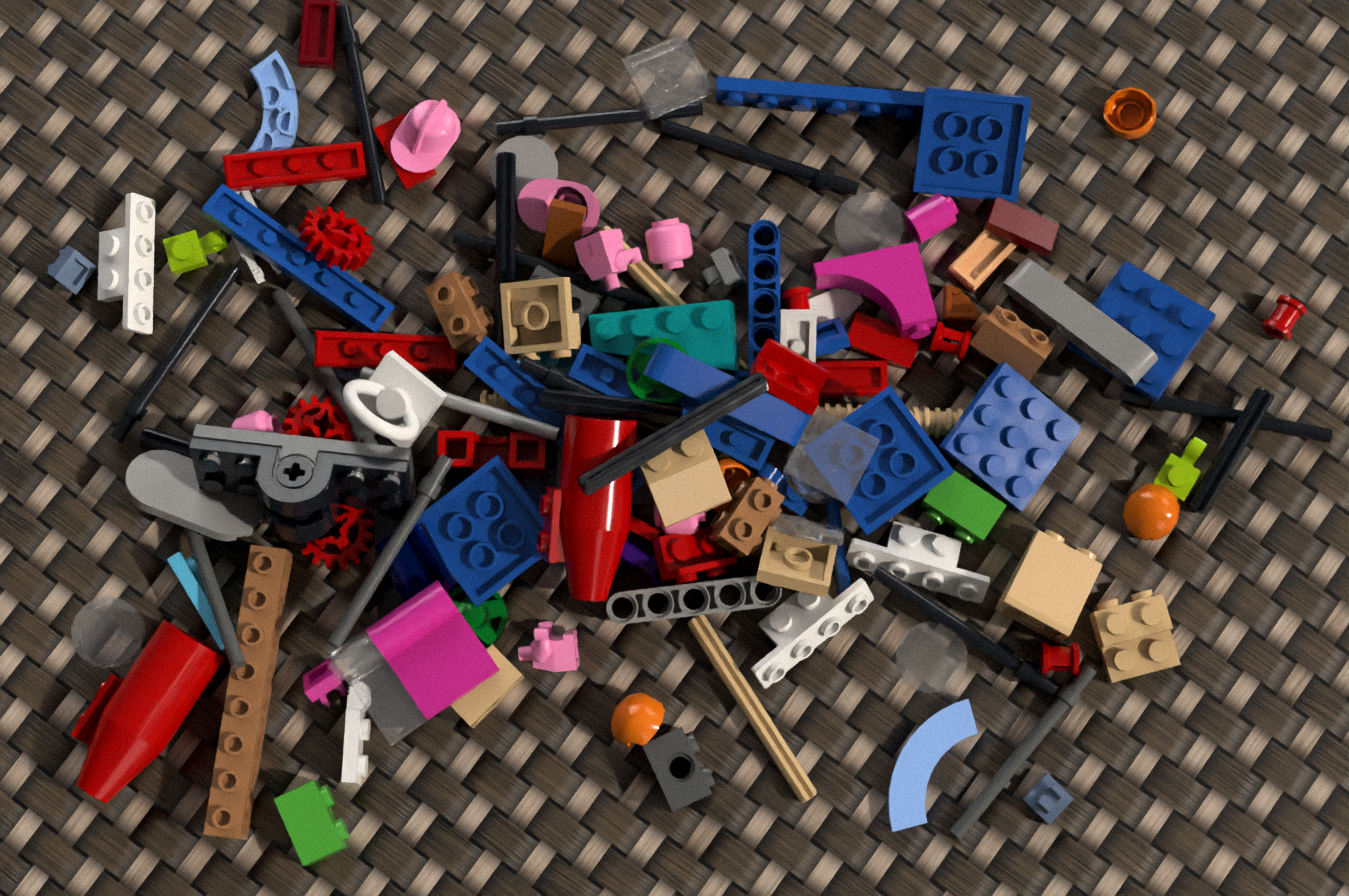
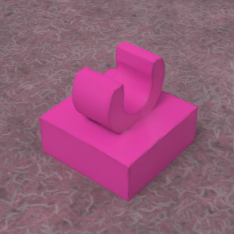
(320, 682)

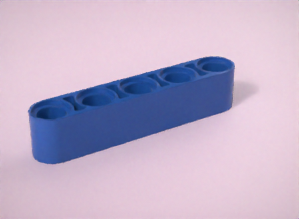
(760, 289)
(706, 382)

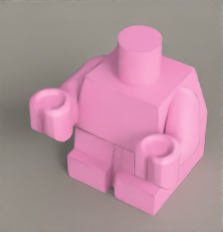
(605, 257)
(552, 651)

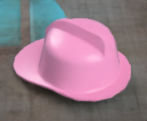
(425, 136)
(537, 195)

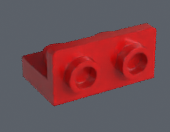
(790, 375)
(687, 555)

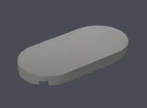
(168, 488)

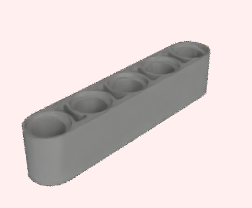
(1080, 322)
(676, 606)

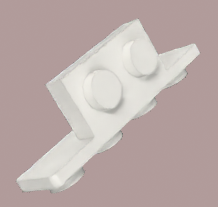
(128, 264)
(922, 560)
(803, 625)

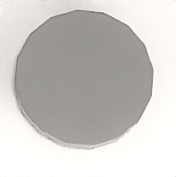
(533, 160)

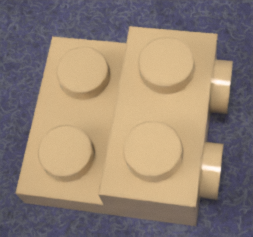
(539, 318)
(796, 563)
(1134, 636)

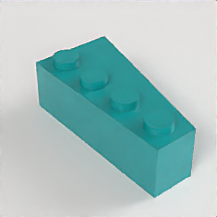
(702, 329)

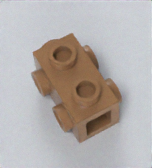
(460, 311)
(1011, 341)
(752, 508)

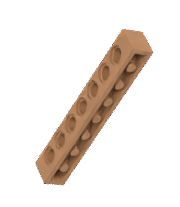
(248, 693)

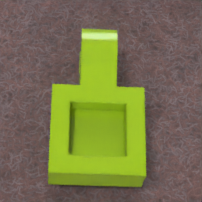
(188, 249)
(1179, 473)

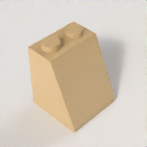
(1049, 586)

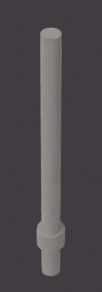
(492, 413)

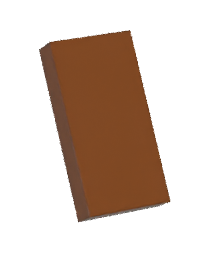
(563, 228)

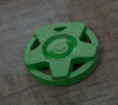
(646, 384)
(481, 617)

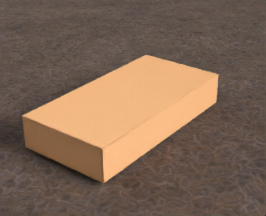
(981, 259)

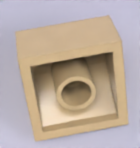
(685, 480)

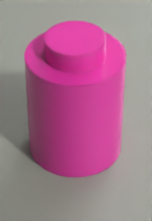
(930, 217)

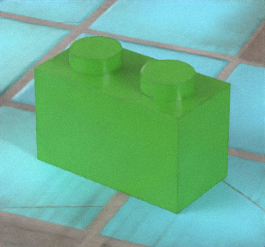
(963, 507)
(312, 822)

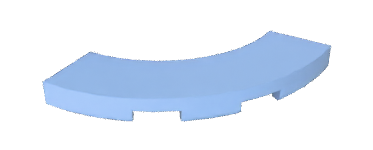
(278, 105)
(918, 760)

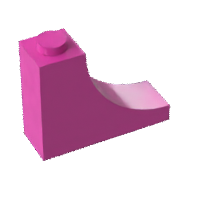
(891, 279)

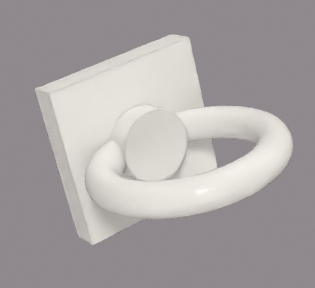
(394, 400)

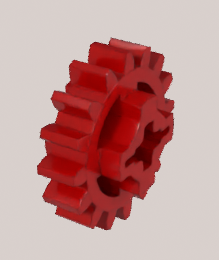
(335, 238)
(307, 418)
(348, 523)

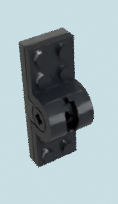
(302, 477)

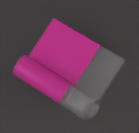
(413, 662)

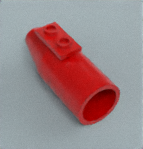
(590, 529)
(140, 714)

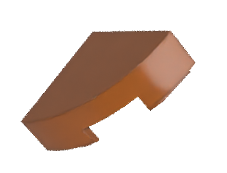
(958, 306)

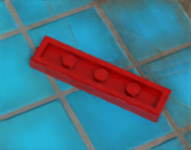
(294, 166)
(365, 349)

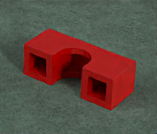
(520, 451)

